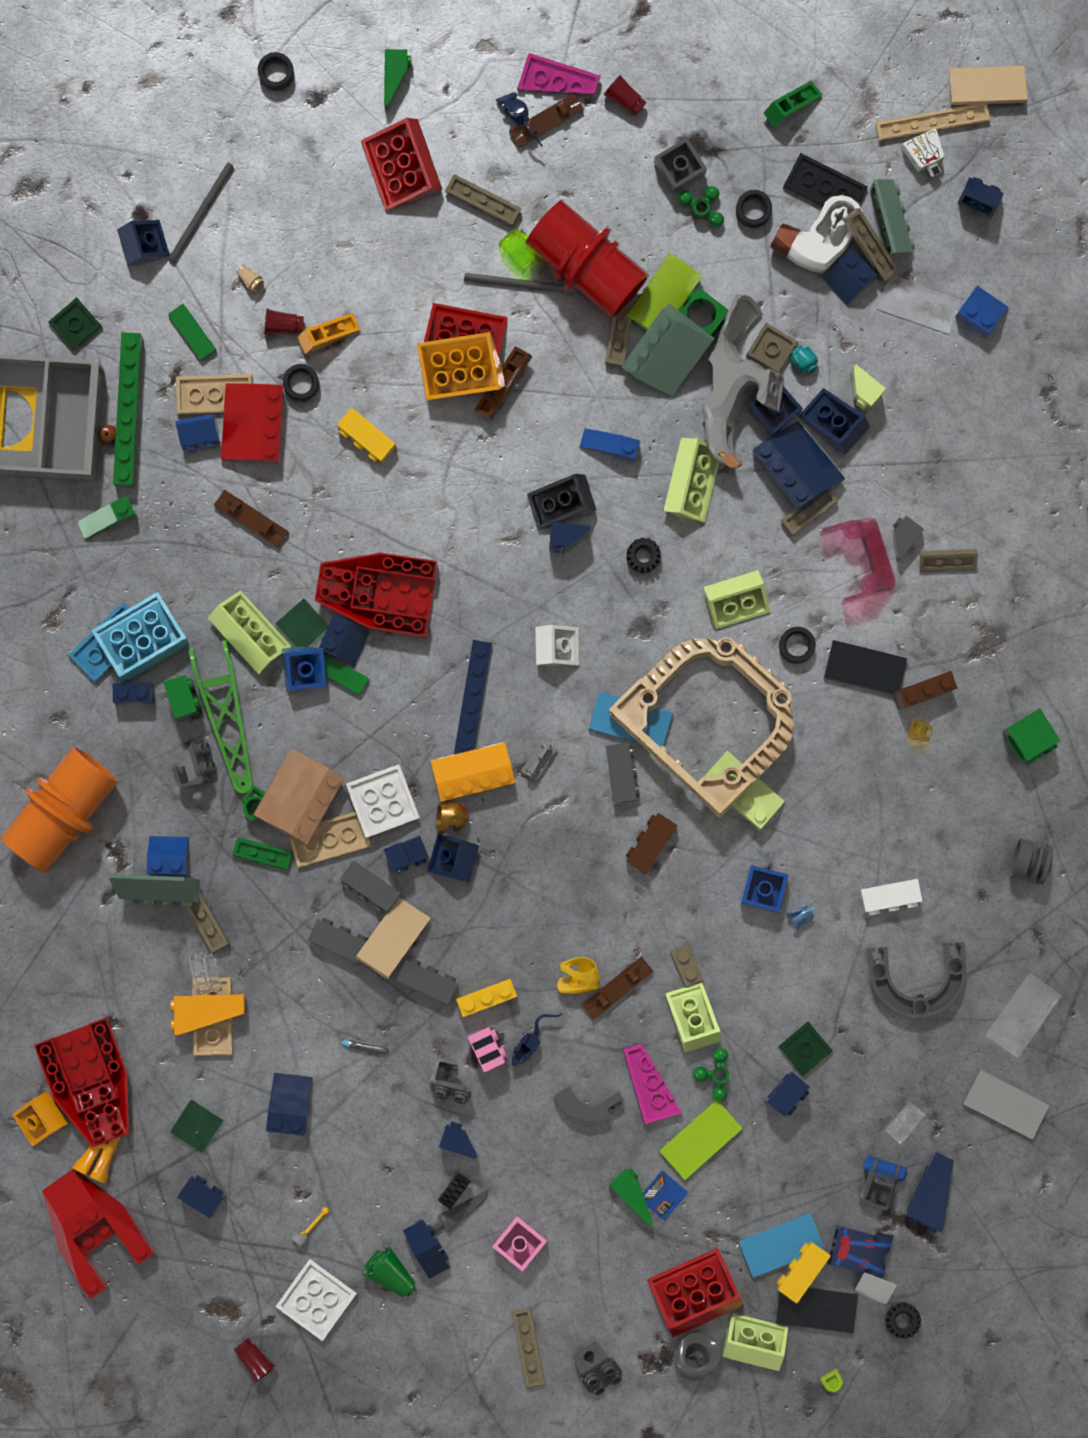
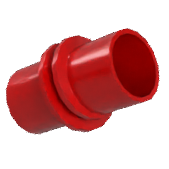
(586, 259)

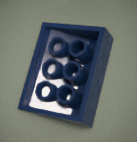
(797, 466)

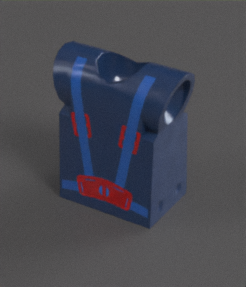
(860, 1250)

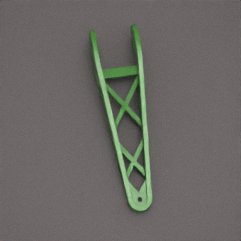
(235, 778)

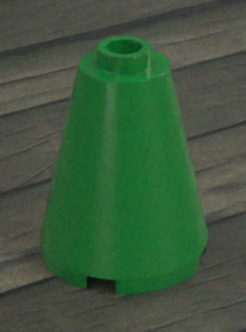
(389, 1272)

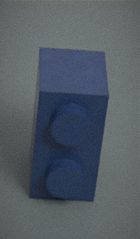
(133, 693)

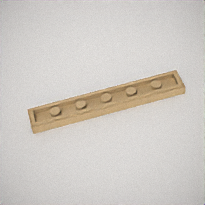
(925, 122)

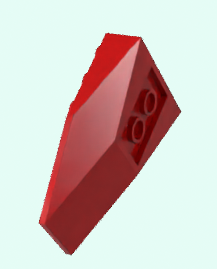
(380, 591)
(88, 1080)

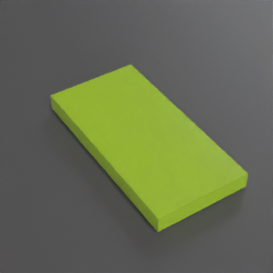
(700, 1139)

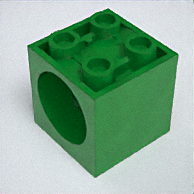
(718, 311)
(1031, 737)

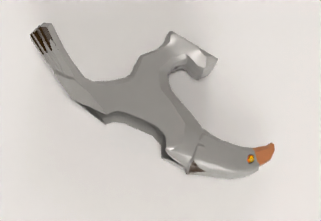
(736, 381)

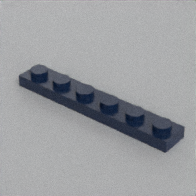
(473, 696)

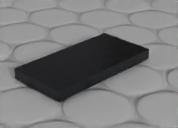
(819, 182)
(865, 667)
(819, 1310)

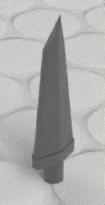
(456, 1214)

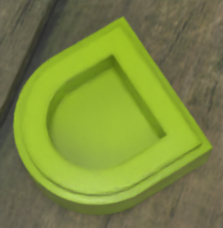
(832, 1381)

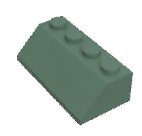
(891, 218)

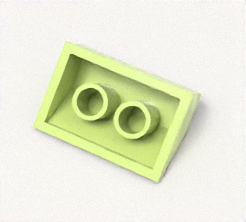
(737, 599)
(755, 1342)

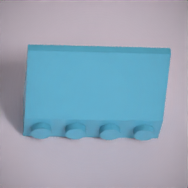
(140, 637)

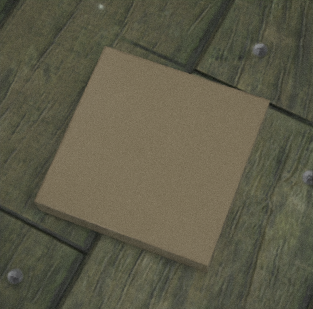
(772, 348)

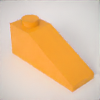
(328, 333)

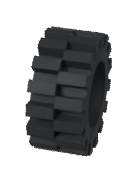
(652, 547)
(454, 1191)
(900, 1308)

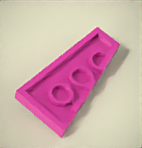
(553, 76)
(651, 1091)

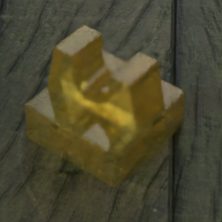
(919, 730)

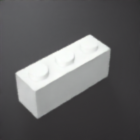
(891, 896)

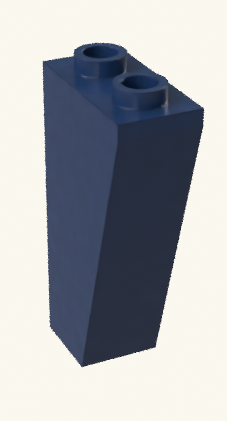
(931, 1194)

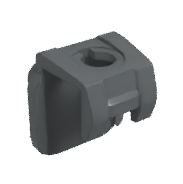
(202, 766)
(445, 1089)
(598, 1373)

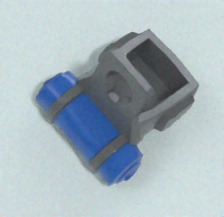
(881, 1182)

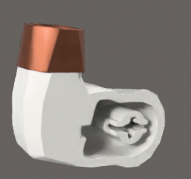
(824, 240)

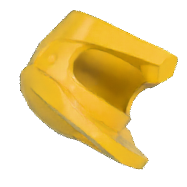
(582, 980)

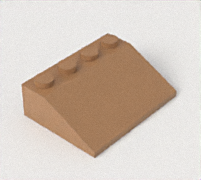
(298, 796)

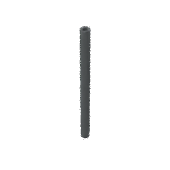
(200, 212)
(515, 282)

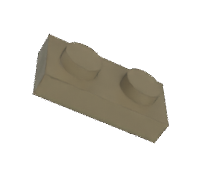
(686, 965)

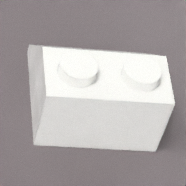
(557, 645)

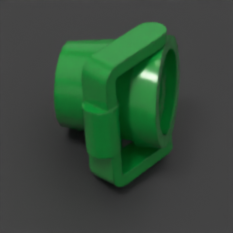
(252, 802)

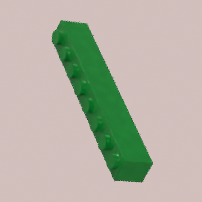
(128, 410)

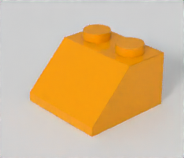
(39, 1118)

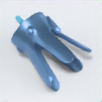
(801, 916)

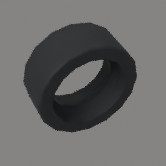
(275, 56)
(755, 223)
(300, 368)
(811, 642)

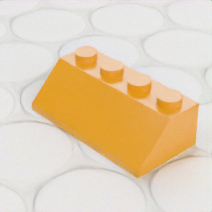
(472, 771)

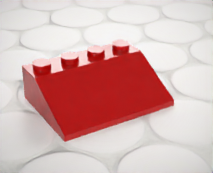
(401, 164)
(456, 322)
(252, 422)
(695, 1292)

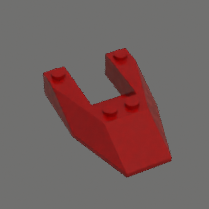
(84, 1219)

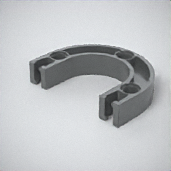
(935, 1002)

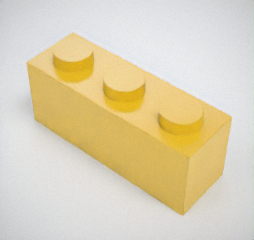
(366, 436)
(486, 997)
(802, 1271)

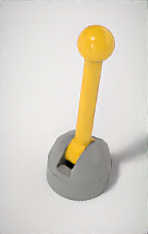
(301, 1236)

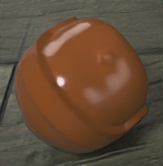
(111, 434)

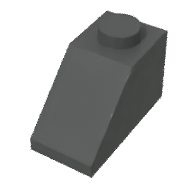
(905, 535)

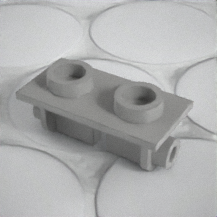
(538, 760)

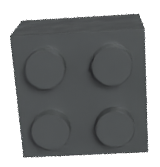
(680, 165)

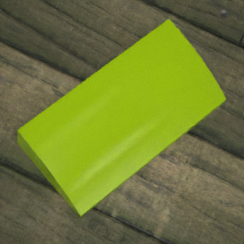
(669, 284)

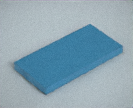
(89, 654)
(657, 721)
(779, 1244)

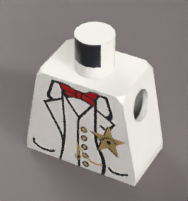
(925, 152)

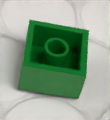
(181, 697)

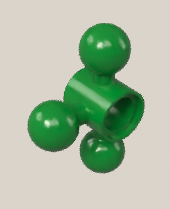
(711, 194)
(701, 1074)

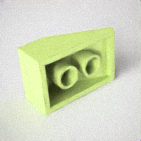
(693, 1017)

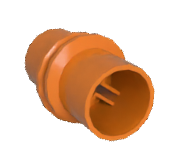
(59, 809)

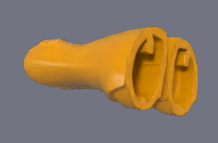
(101, 1169)

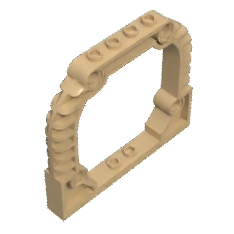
(715, 792)

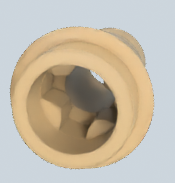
(250, 278)

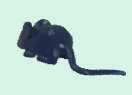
(517, 110)
(528, 1043)

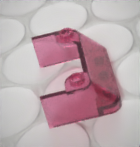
(882, 575)

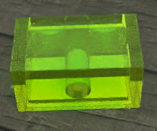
(518, 252)

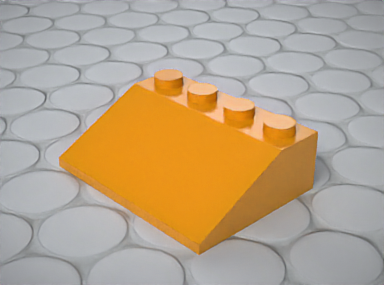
(460, 366)

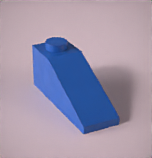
(610, 444)

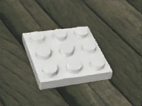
(382, 801)
(316, 1299)

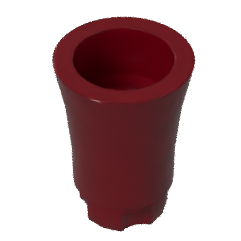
(625, 96)
(283, 322)
(254, 1360)

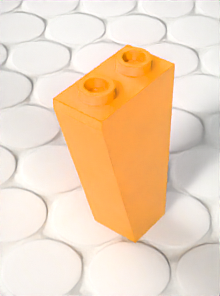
(204, 1010)

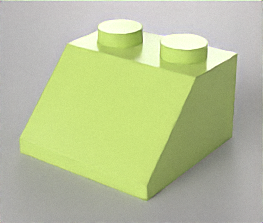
(865, 389)

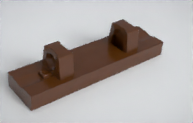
(547, 120)
(512, 370)
(251, 518)
(617, 987)

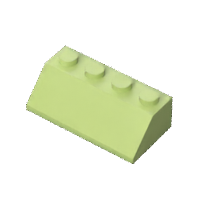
(692, 481)
(248, 631)
(758, 802)

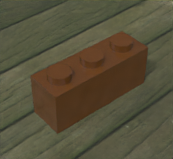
(925, 690)
(650, 842)

